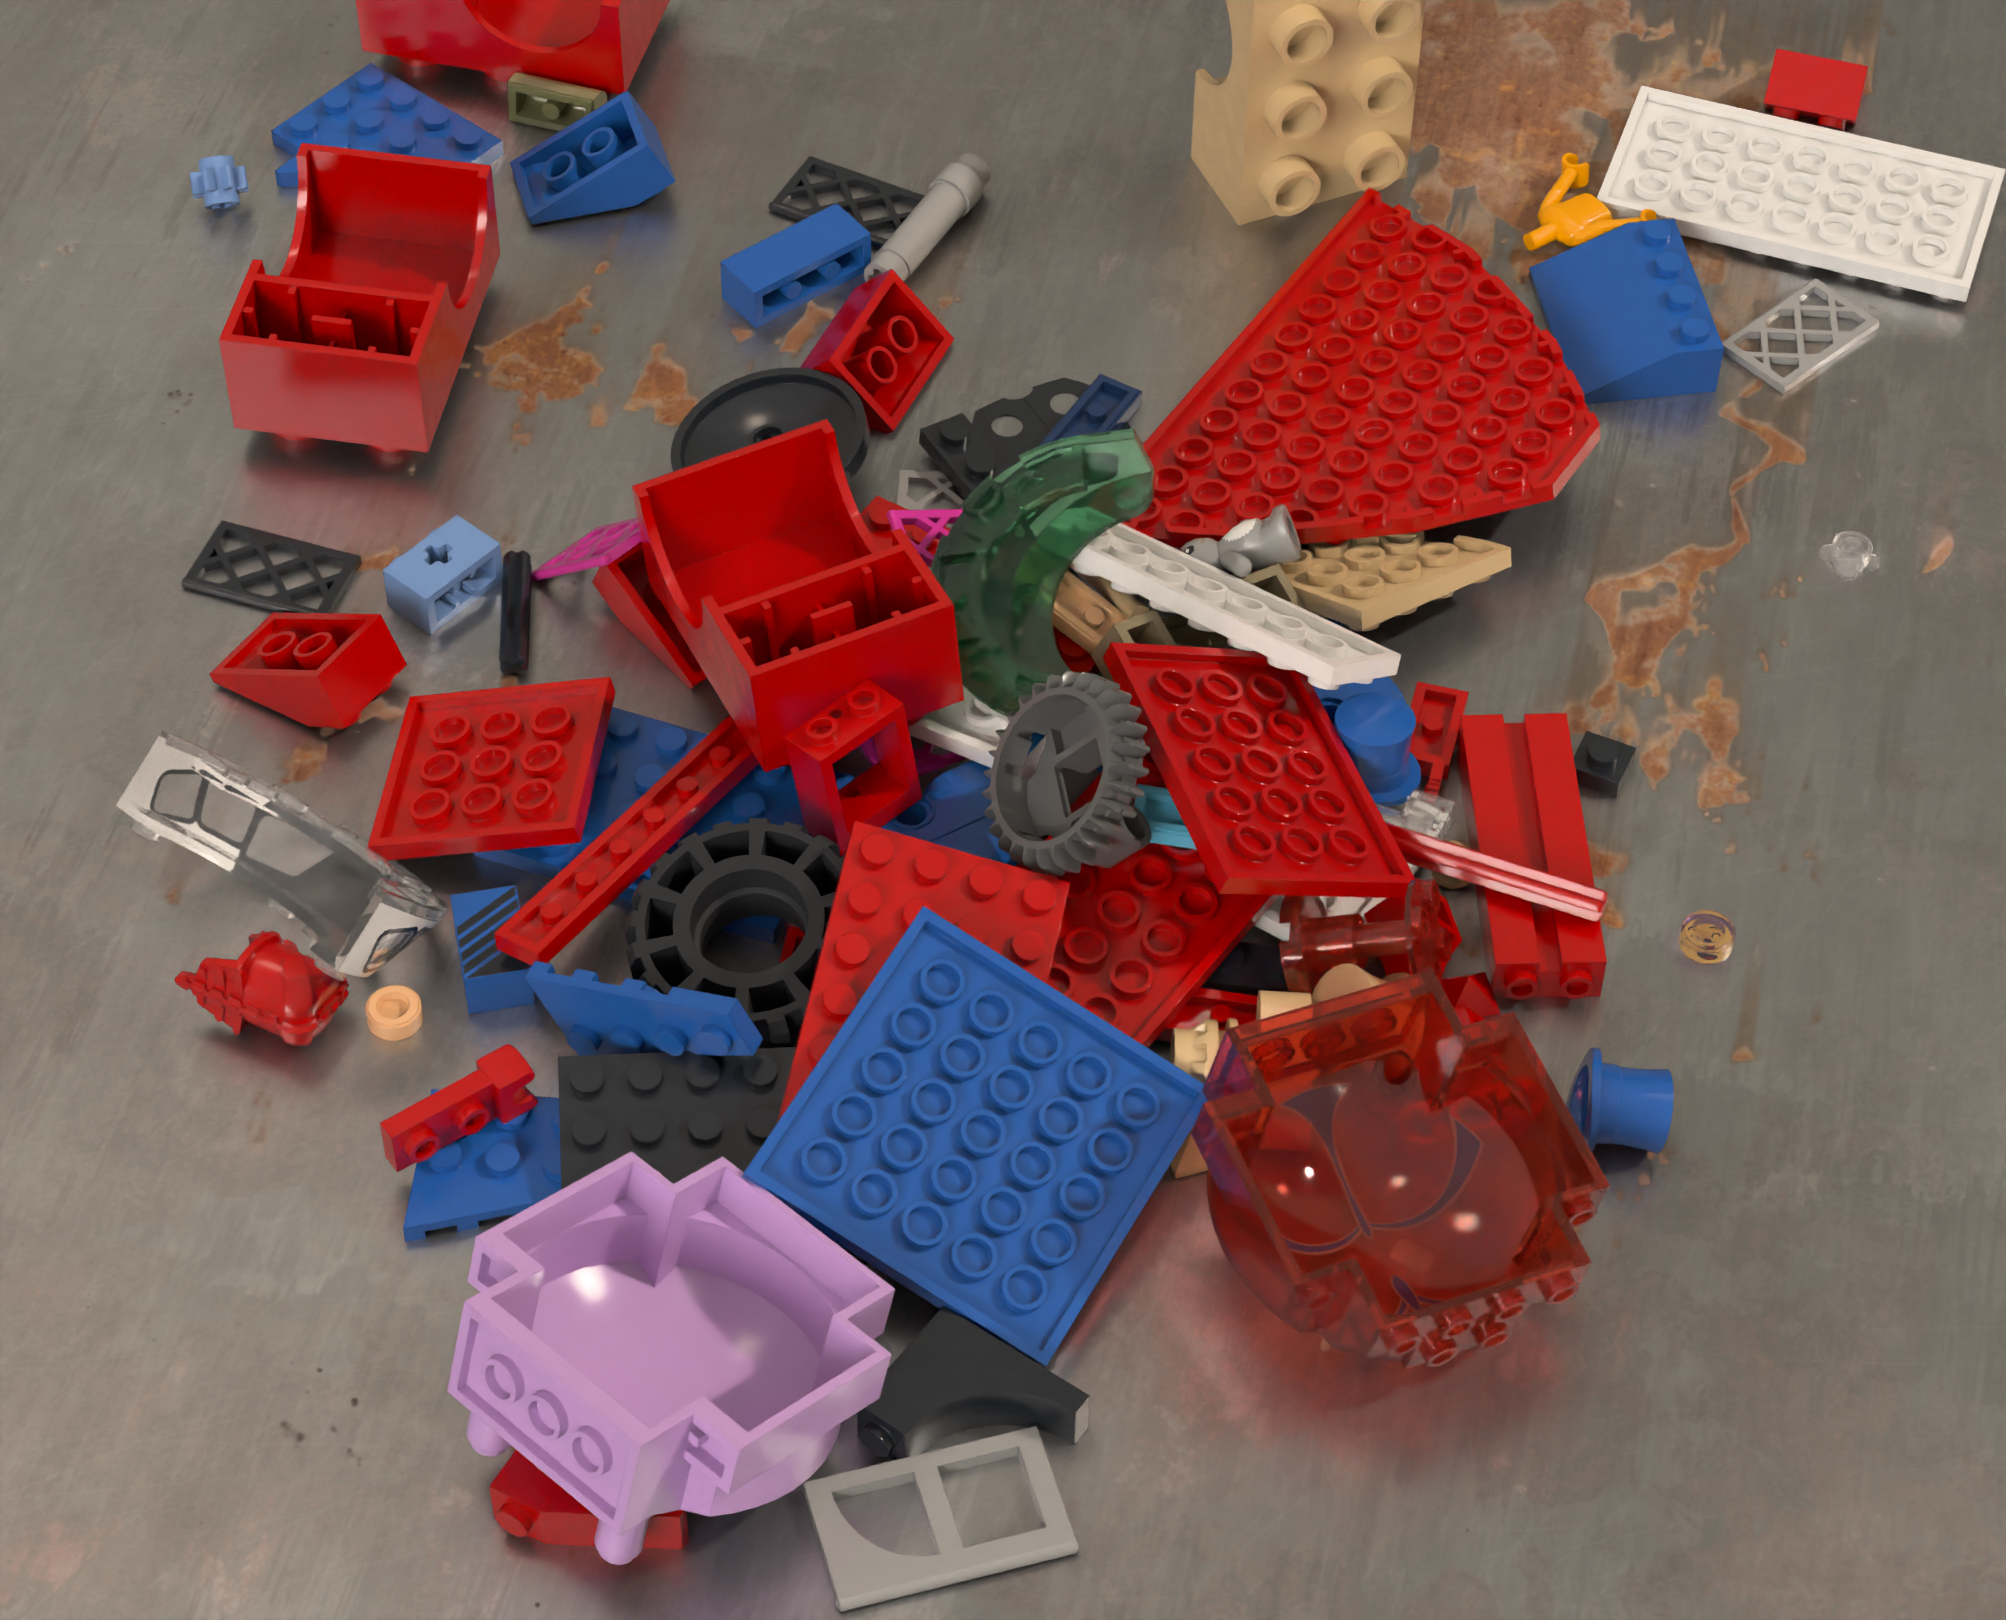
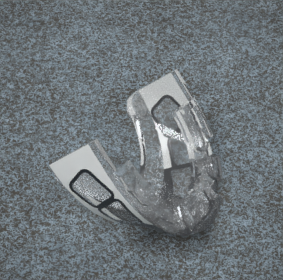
(348, 896)

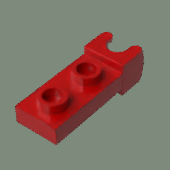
(460, 1108)

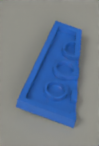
(640, 1019)

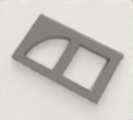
(869, 1574)

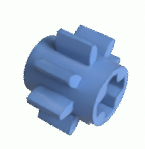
(218, 182)

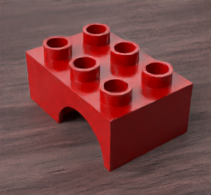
(559, 40)
(370, 301)
(790, 589)

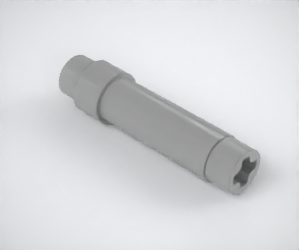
(947, 200)

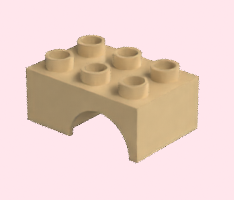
(1309, 103)

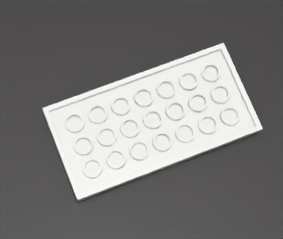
(1804, 192)

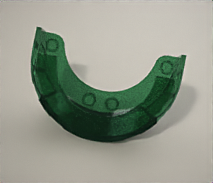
(1017, 544)

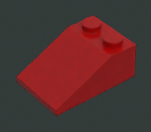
(639, 609)
(314, 666)

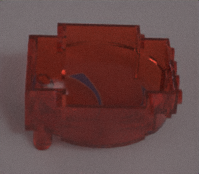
(1395, 1172)

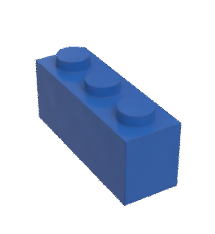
(795, 265)

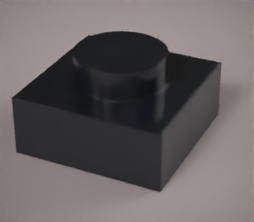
(1603, 763)

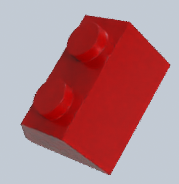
(1815, 89)

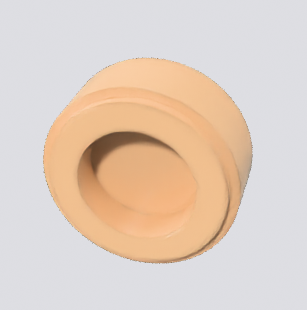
(394, 1012)

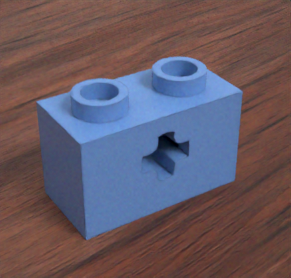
(443, 574)

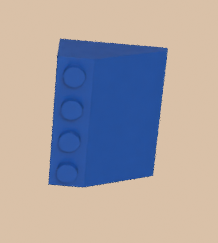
(1630, 315)

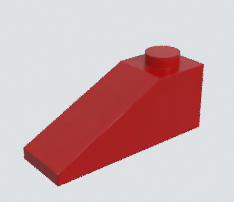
(536, 1506)

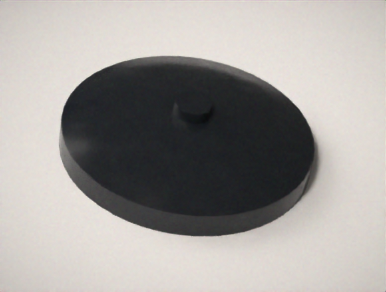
(769, 406)

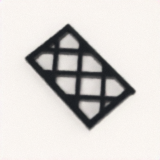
(844, 179)
(261, 543)

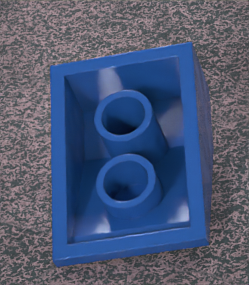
(594, 164)

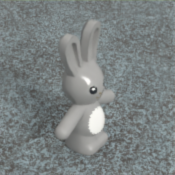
(1248, 546)

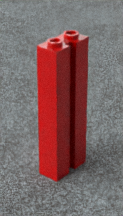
(1528, 810)

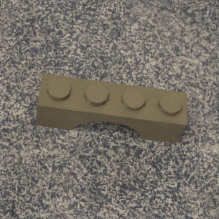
(1176, 631)

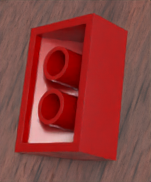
(882, 348)

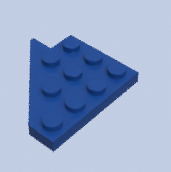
(383, 116)

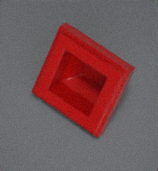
(1473, 992)

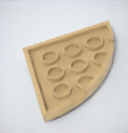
(1388, 575)

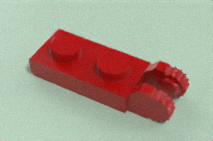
(1436, 730)

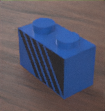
(489, 975)

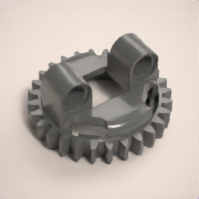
(1084, 727)

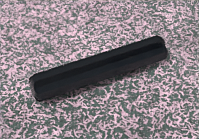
(515, 612)

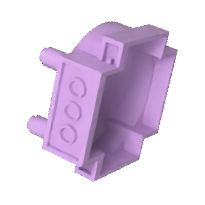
(666, 1345)

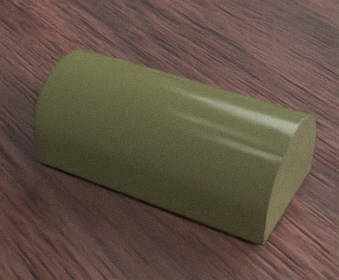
(550, 102)

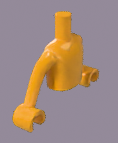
(1577, 218)

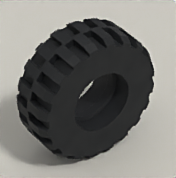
(726, 878)

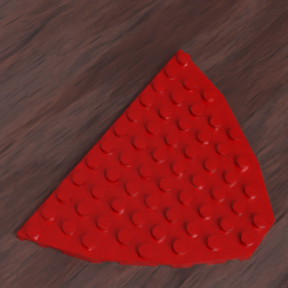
(1373, 398)

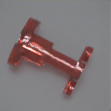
(1326, 941)

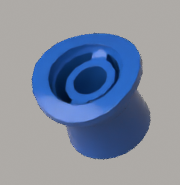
(1378, 739)
(1621, 1104)

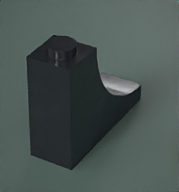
(965, 1380)

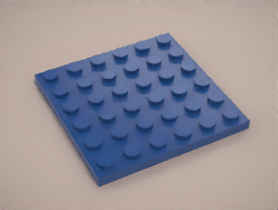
(979, 1137)

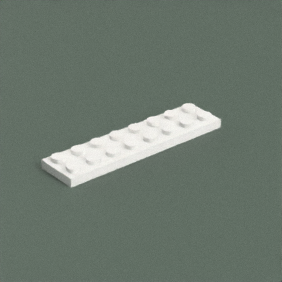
(1235, 609)

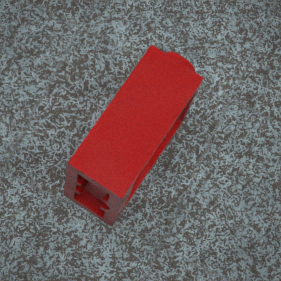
(876, 793)

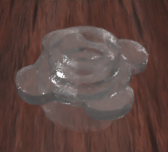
(1850, 555)

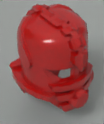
(268, 988)

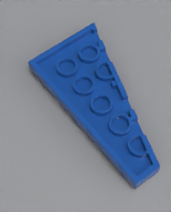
(488, 1173)

